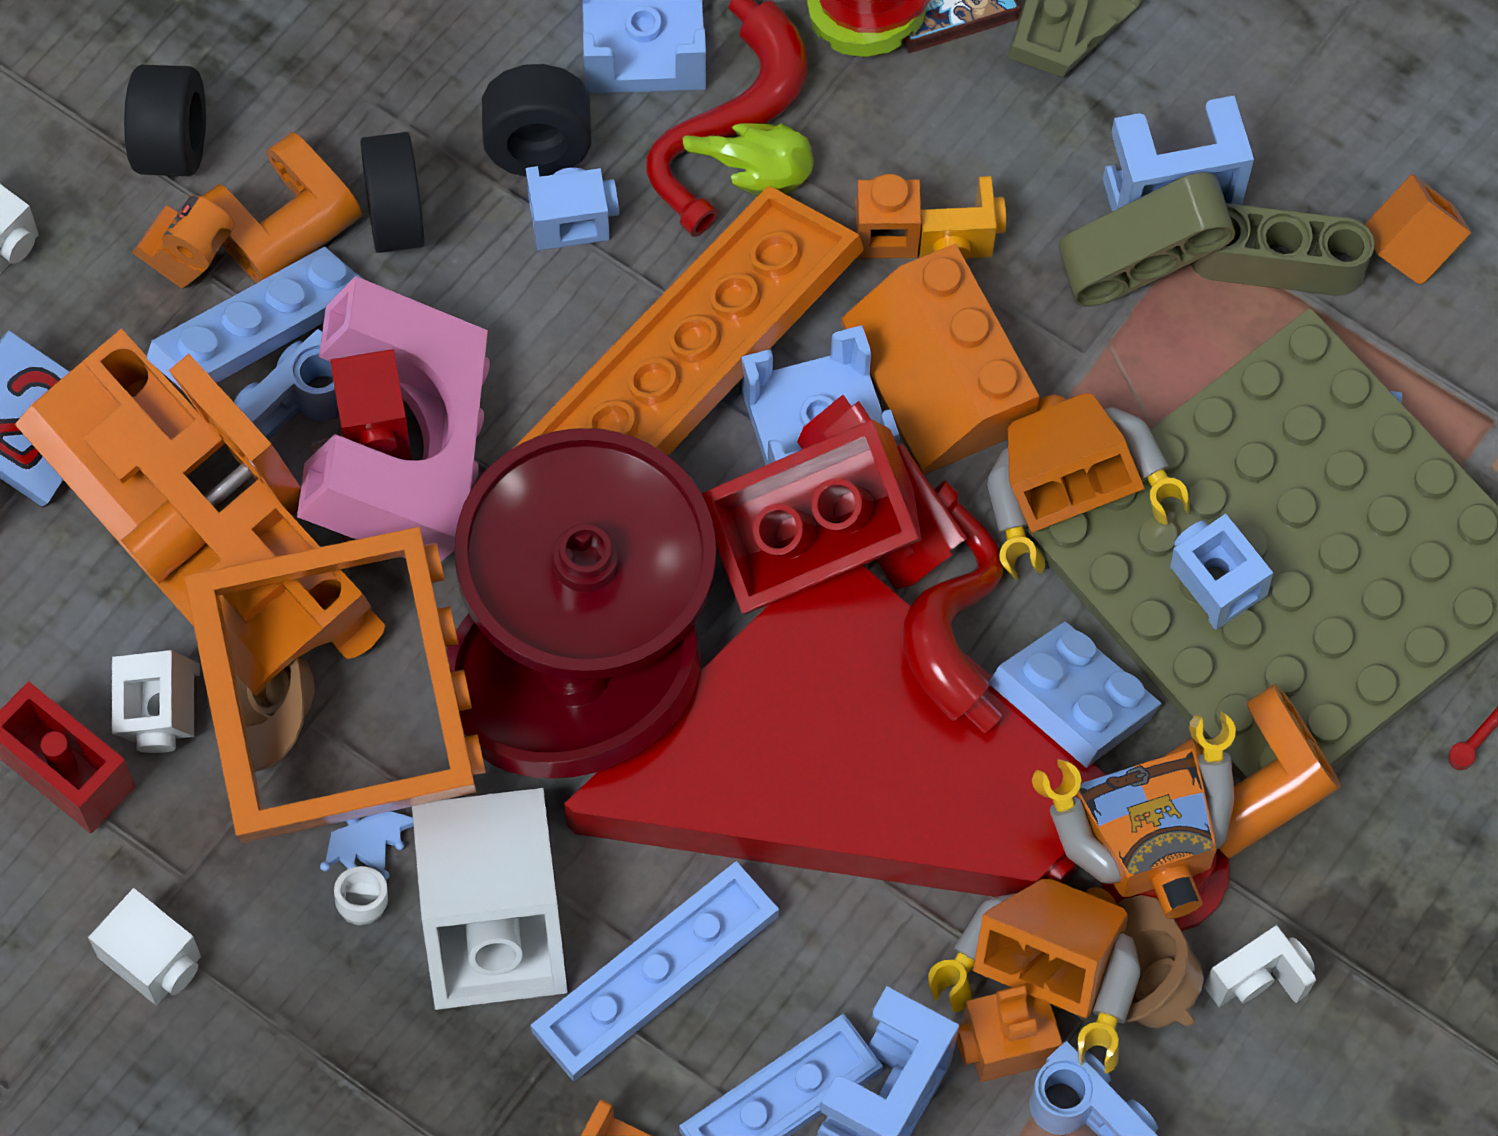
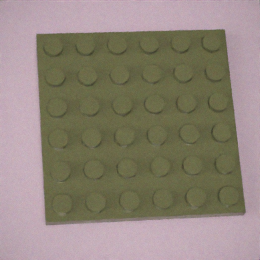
(1353, 507)

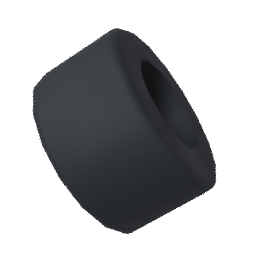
(536, 119)
(165, 120)

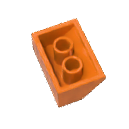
(942, 360)

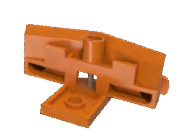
(126, 452)

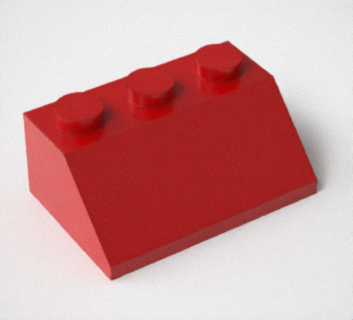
(813, 515)

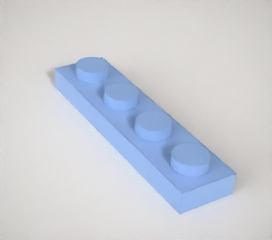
(256, 318)
(654, 971)

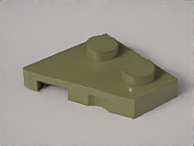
(1063, 32)

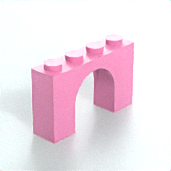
(441, 381)

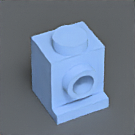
(570, 206)
(1224, 547)

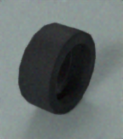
(392, 192)

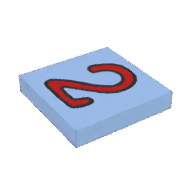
(24, 379)

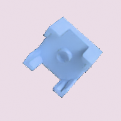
(643, 45)
(1146, 171)
(793, 395)
(918, 1049)

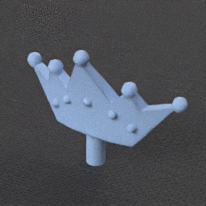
(367, 841)

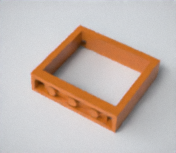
(449, 687)

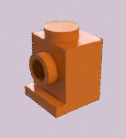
(888, 204)

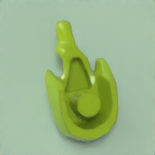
(767, 152)

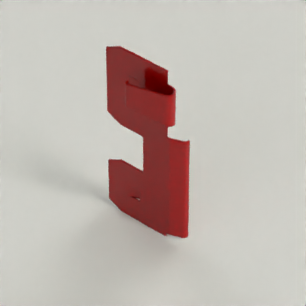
(937, 526)

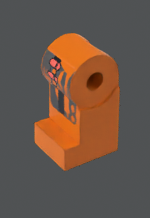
(186, 241)

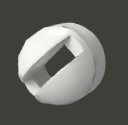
(365, 891)

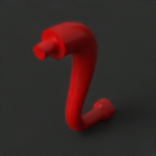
(779, 83)
(929, 632)

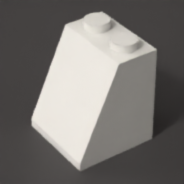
(488, 899)

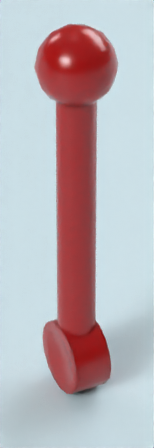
(1463, 753)

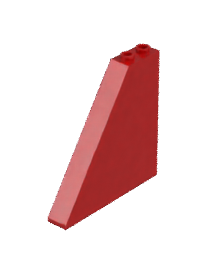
(836, 761)

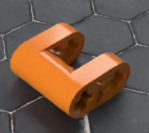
(299, 227)
(1284, 786)

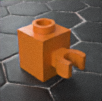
(1007, 1033)

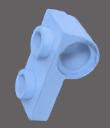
(287, 389)
(1098, 1106)

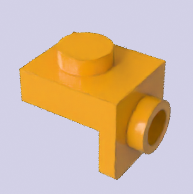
(970, 227)

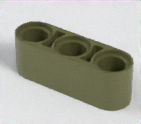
(1308, 237)
(1146, 239)

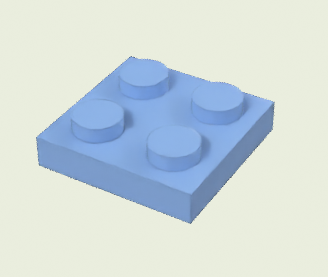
(1075, 693)

